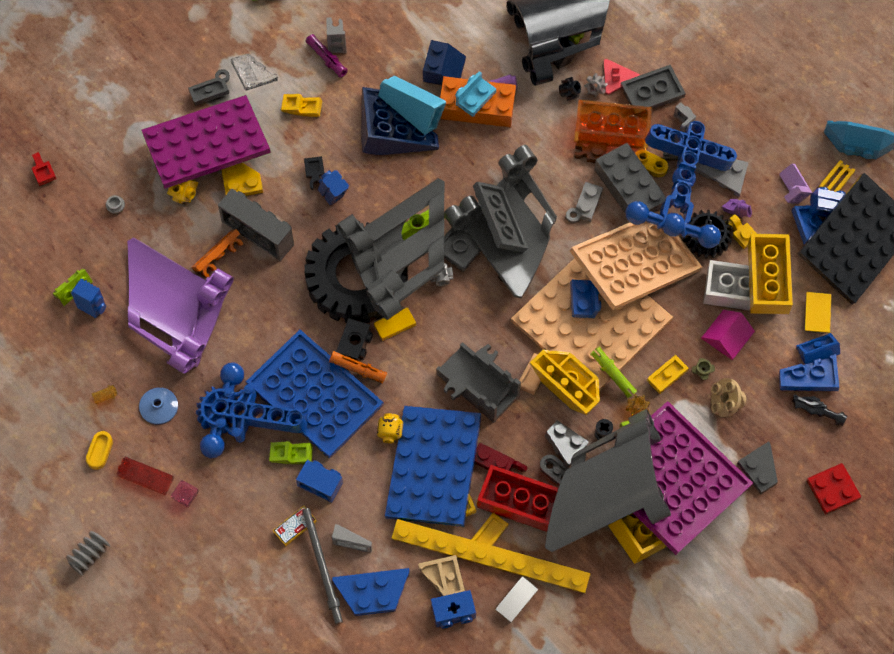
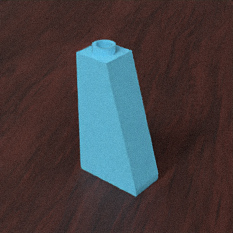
(413, 103)

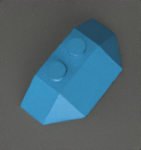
(859, 139)

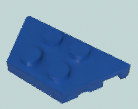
(372, 591)

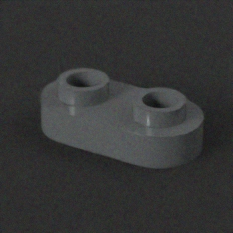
(556, 472)

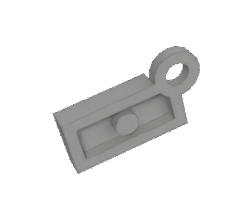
(586, 204)

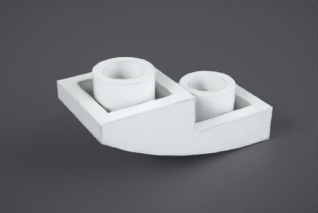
(516, 599)

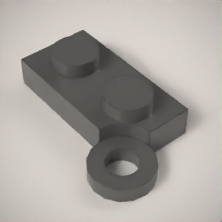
(210, 89)

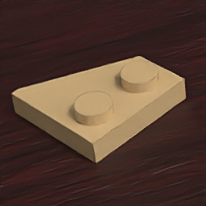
(443, 575)

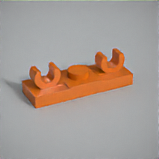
(217, 252)

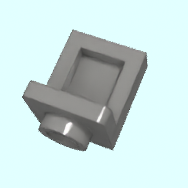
(684, 115)

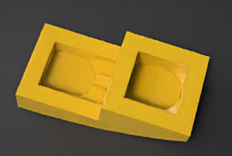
(297, 105)

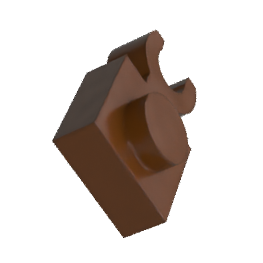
(592, 152)

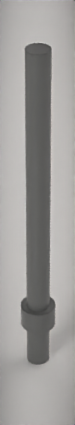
(333, 602)

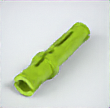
(608, 366)

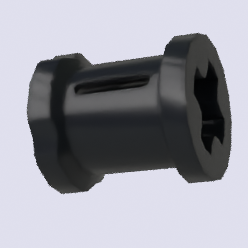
(605, 425)

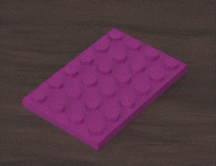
(205, 141)

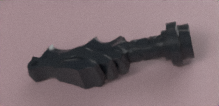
(815, 406)

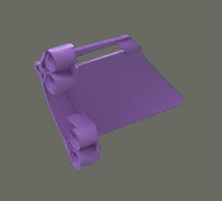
(173, 303)

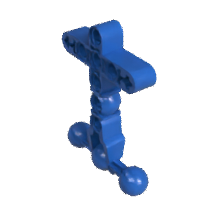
(701, 152)

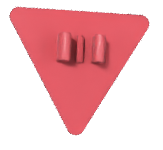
(616, 74)

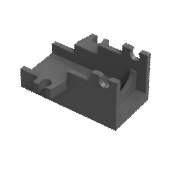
(480, 381)

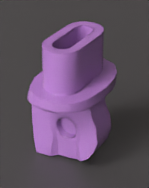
(737, 208)

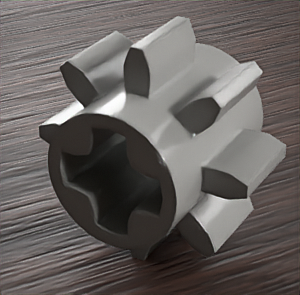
(599, 81)
(443, 277)

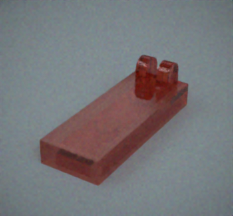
(145, 475)

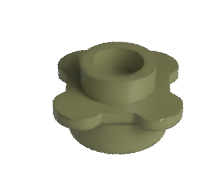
(703, 363)

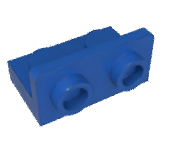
(584, 299)

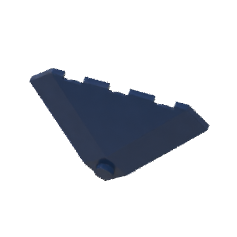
(389, 132)

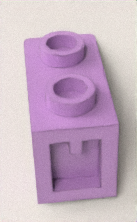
(796, 185)

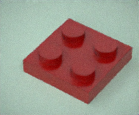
(833, 488)

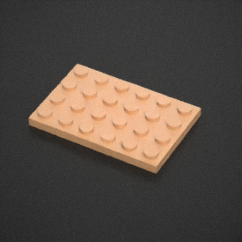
(634, 262)

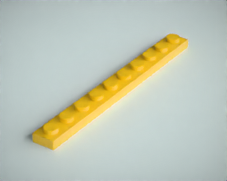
(491, 556)

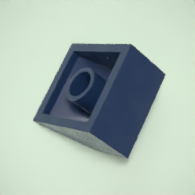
(442, 61)

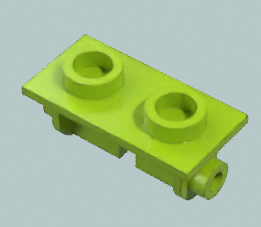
(64, 291)

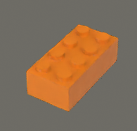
(495, 112)

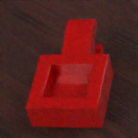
(42, 171)

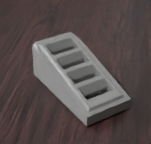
(346, 538)

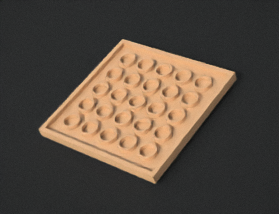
(618, 332)

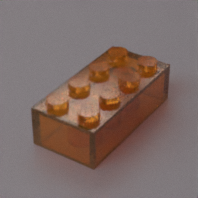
(612, 124)

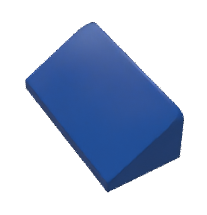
(818, 348)

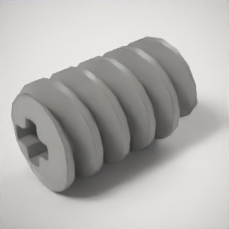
(86, 552)

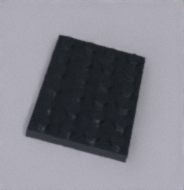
(853, 239)

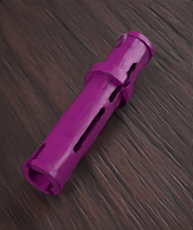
(330, 60)

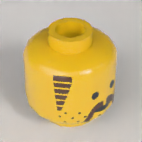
(390, 428)

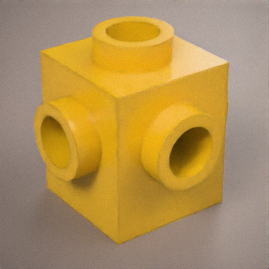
(183, 192)

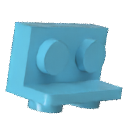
(474, 94)

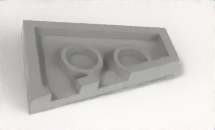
(730, 179)

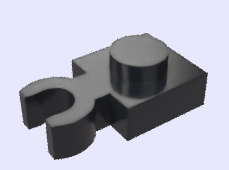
(314, 169)

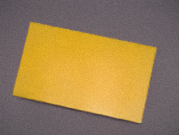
(818, 312)

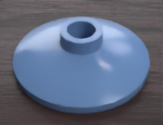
(162, 413)

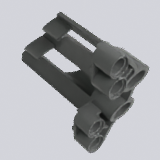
(383, 254)

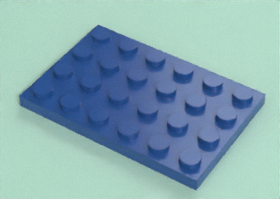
(322, 391)
(433, 466)

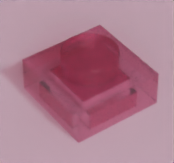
(184, 493)

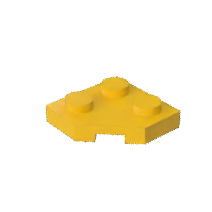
(242, 179)

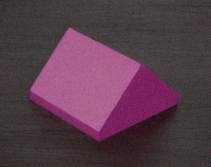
(729, 333)

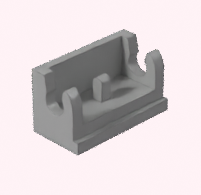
(336, 37)

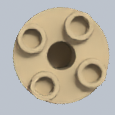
(726, 397)

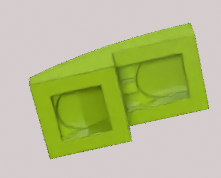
(290, 453)

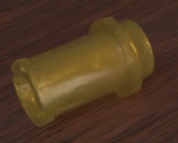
(105, 394)

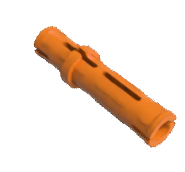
(358, 367)

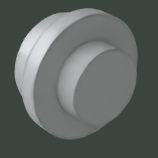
(115, 204)

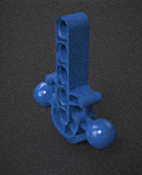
(209, 415)

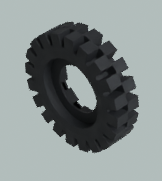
(324, 286)

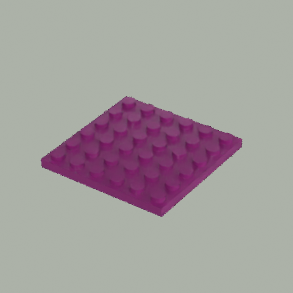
(693, 477)

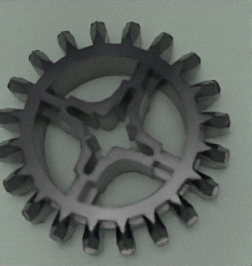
(711, 219)

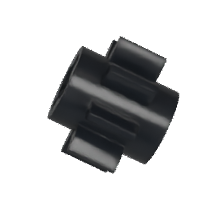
(569, 88)

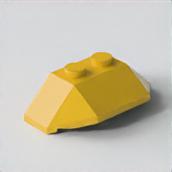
(568, 379)

